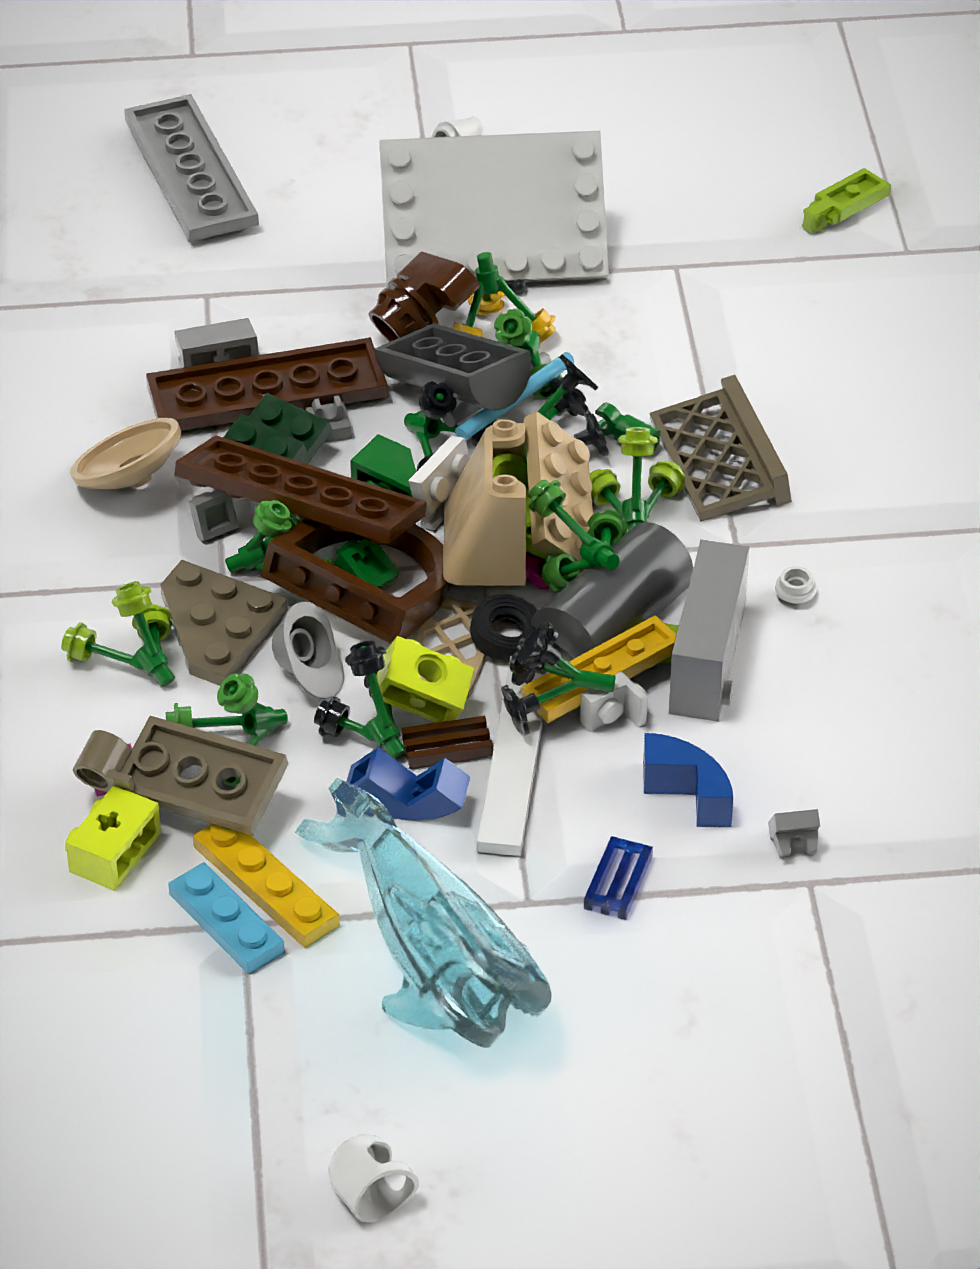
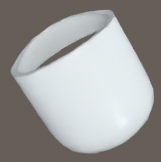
(363, 1164)

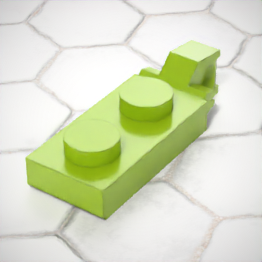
(844, 199)

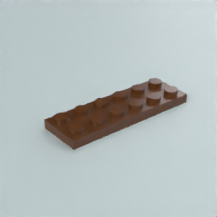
(225, 389)
(302, 488)

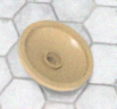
(127, 456)

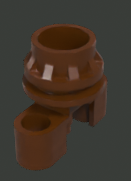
(420, 293)

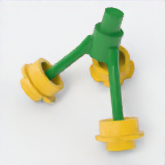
(489, 300)

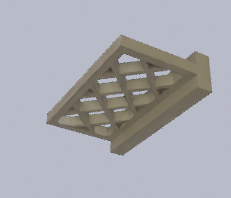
(747, 431)

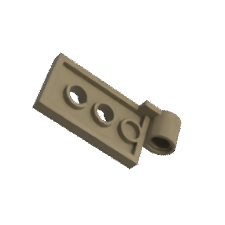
(169, 748)

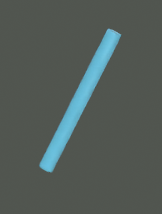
(535, 382)

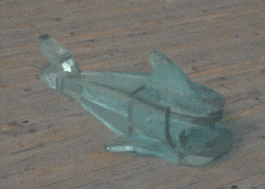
(446, 940)

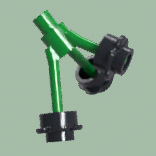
(426, 424)
(333, 715)

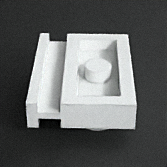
(437, 478)

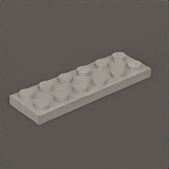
(191, 168)

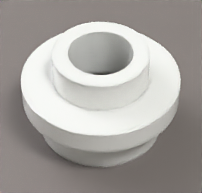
(795, 585)

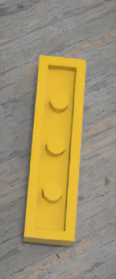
(627, 652)
(267, 883)

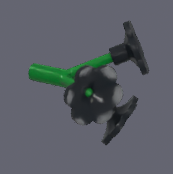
(539, 656)

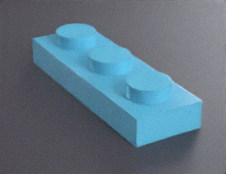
(226, 918)

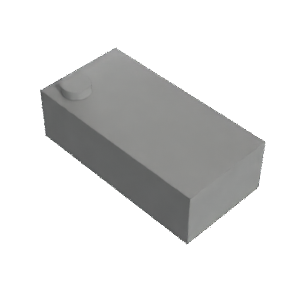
(709, 631)

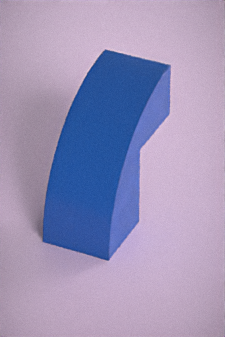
(683, 768)
(408, 796)

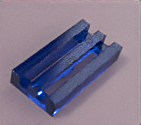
(609, 901)

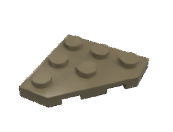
(218, 619)

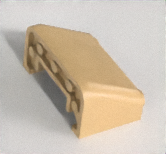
(487, 516)

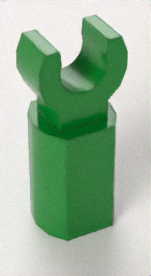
(615, 423)

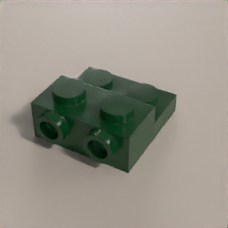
(281, 429)

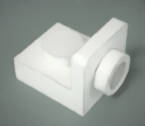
(605, 707)

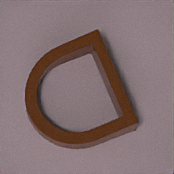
(293, 566)

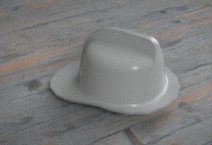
(308, 650)

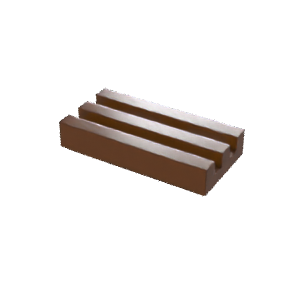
(446, 736)

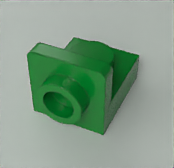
(366, 562)

